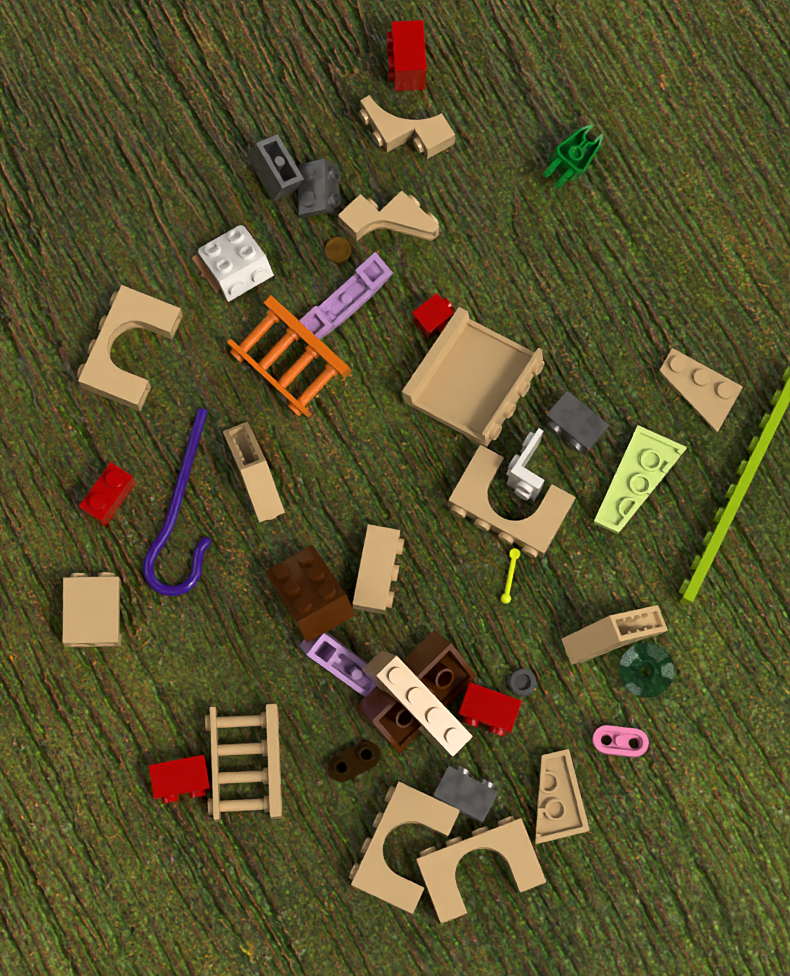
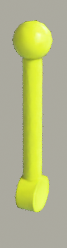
(514, 555)

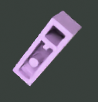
(339, 661)

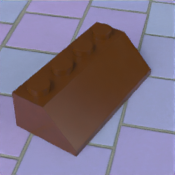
(439, 669)

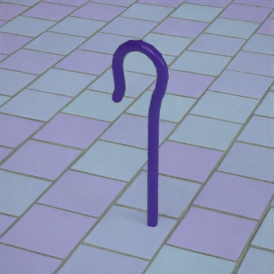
(172, 513)

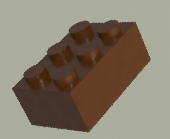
(310, 593)

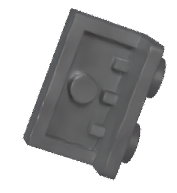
(319, 189)

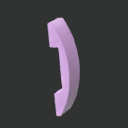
(348, 298)

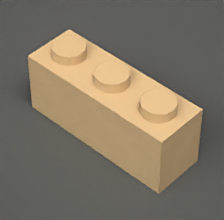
(377, 569)

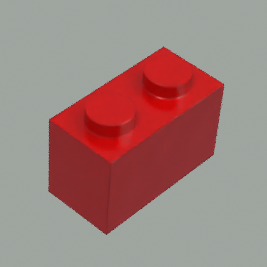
(107, 494)
(489, 710)
(180, 778)

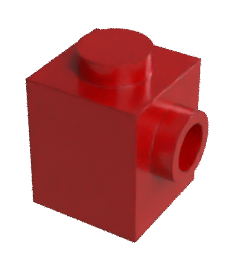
(433, 315)

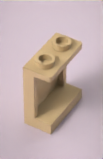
(91, 610)

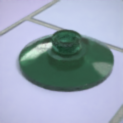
(649, 656)

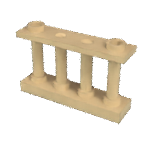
(269, 775)

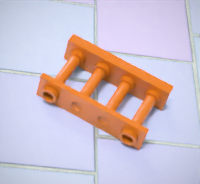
(313, 350)

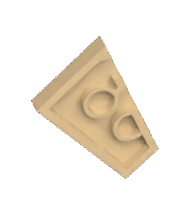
(559, 799)

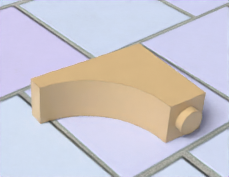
(254, 472)
(613, 633)

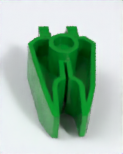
(571, 158)

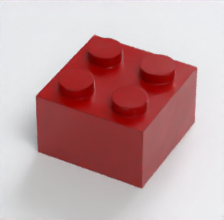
(407, 55)

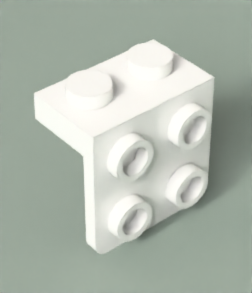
(236, 262)
(525, 483)

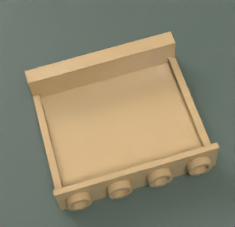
(472, 378)

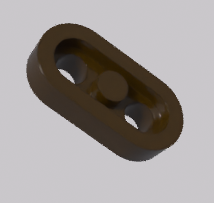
(355, 763)

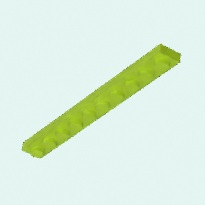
(736, 492)

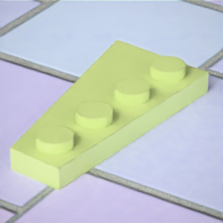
(640, 471)

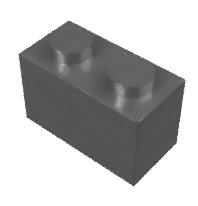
(275, 167)
(575, 423)
(466, 793)

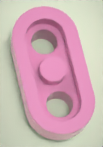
(620, 741)

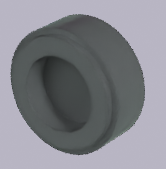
(522, 682)

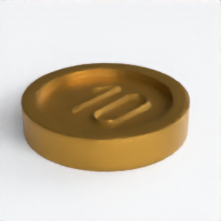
(338, 250)

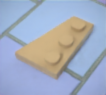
(701, 387)

